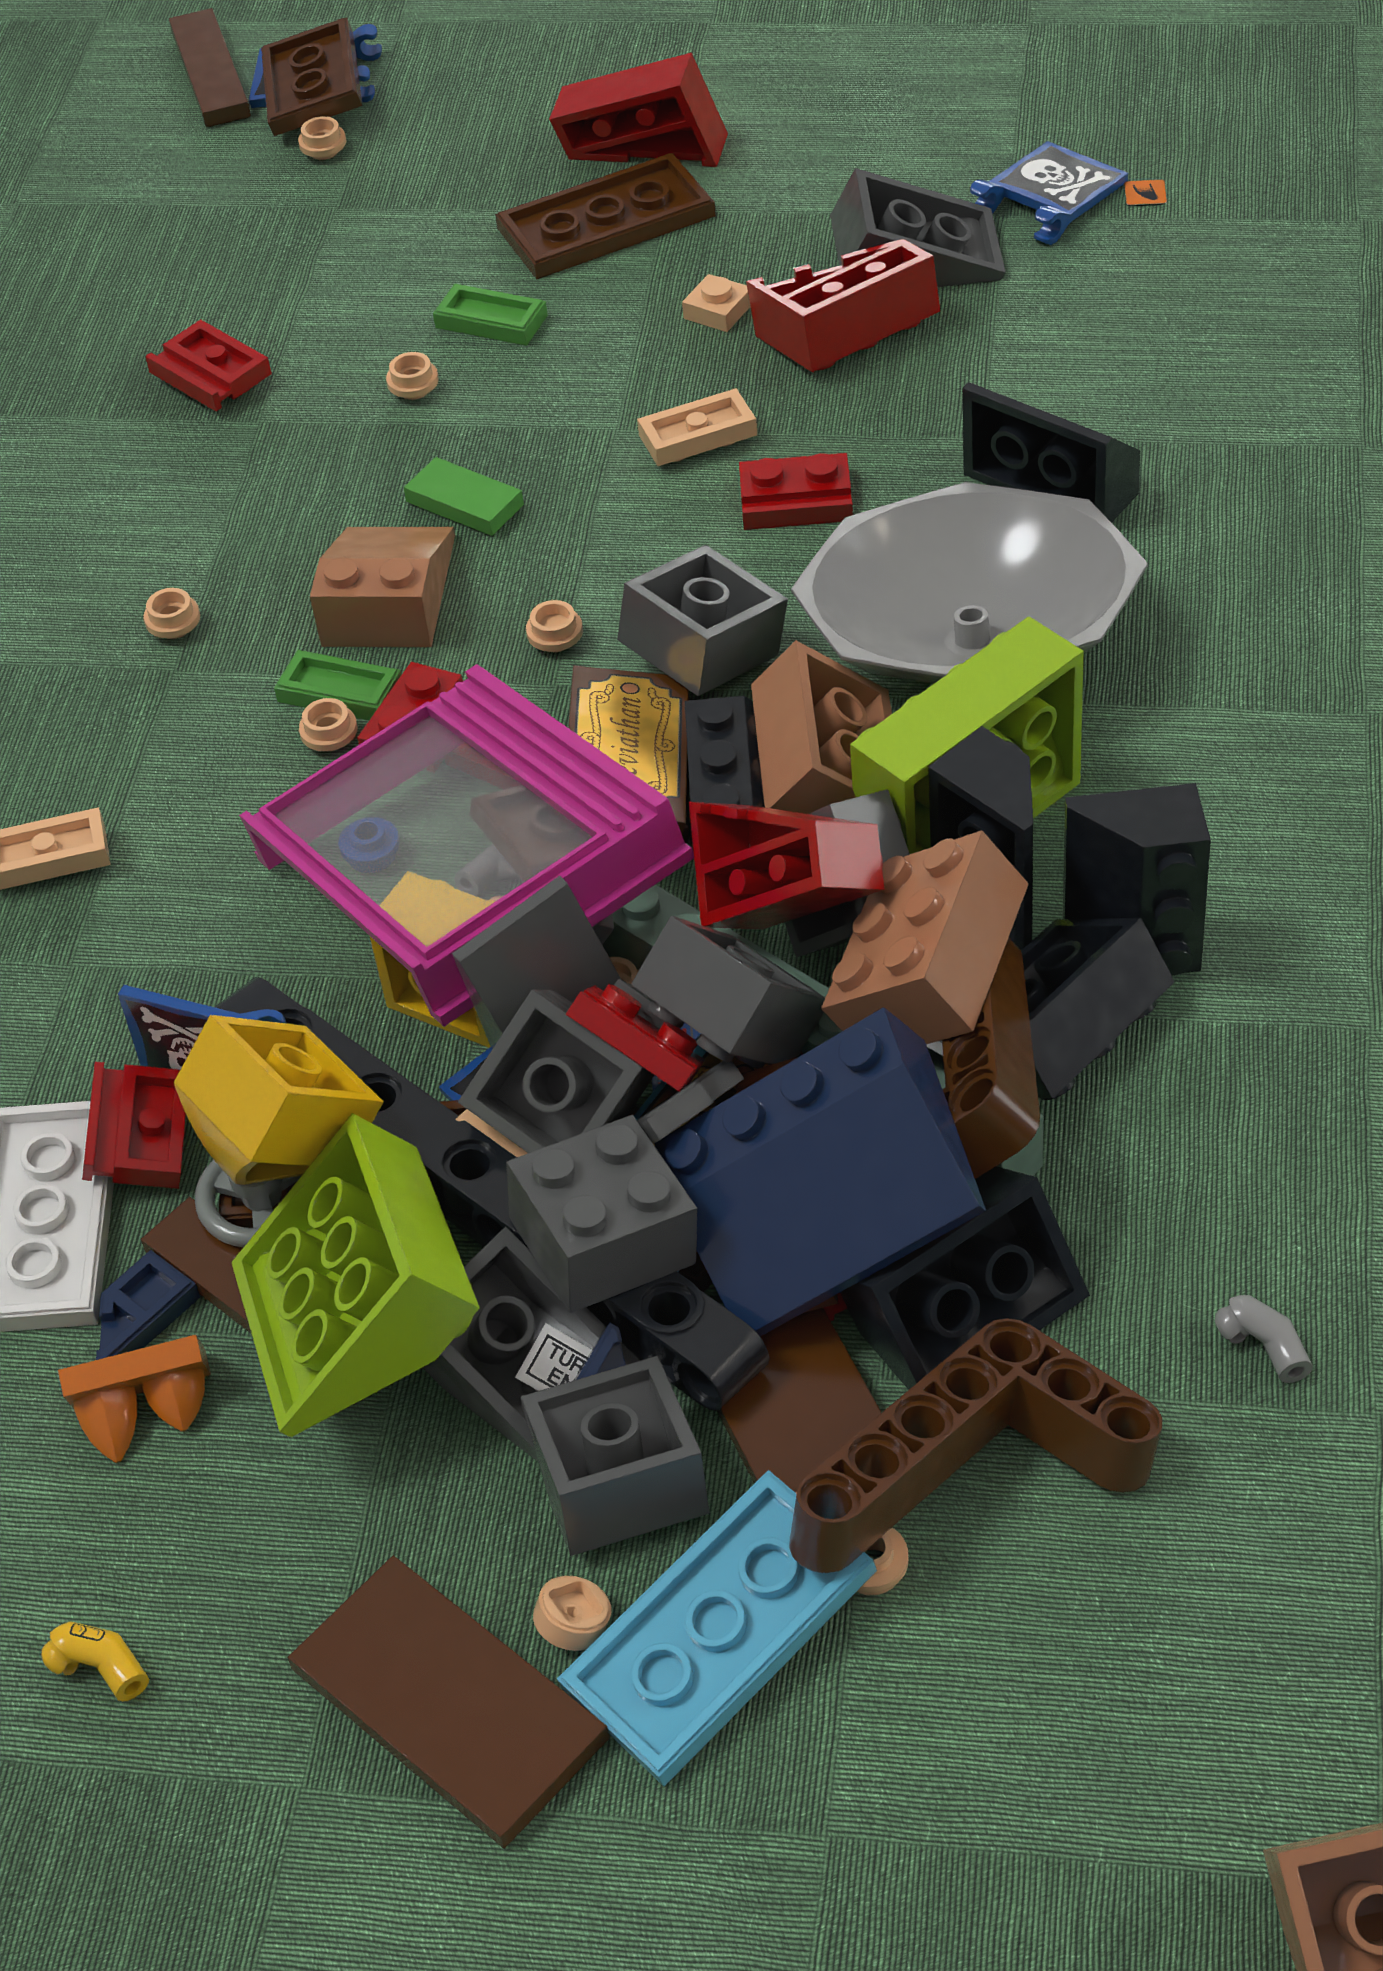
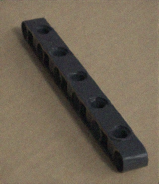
(696, 1339)

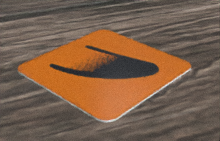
(1145, 192)

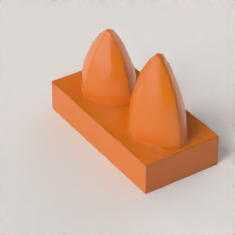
(107, 1388)

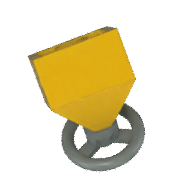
(264, 1110)

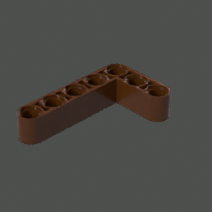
(993, 1072)
(992, 1381)

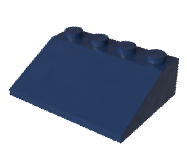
(823, 1172)

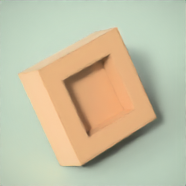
(716, 303)

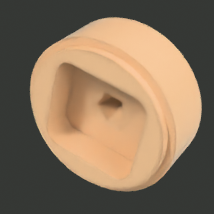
(571, 1612)

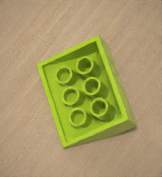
(1018, 688)
(351, 1278)

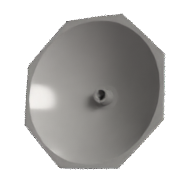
(955, 567)

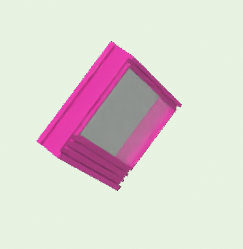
(463, 821)

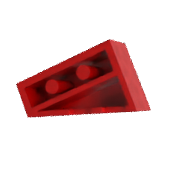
(641, 114)
(846, 306)
(778, 864)

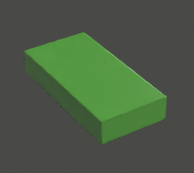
(490, 314)
(463, 496)
(322, 676)

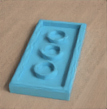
(709, 1633)

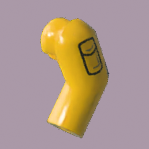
(96, 1647)

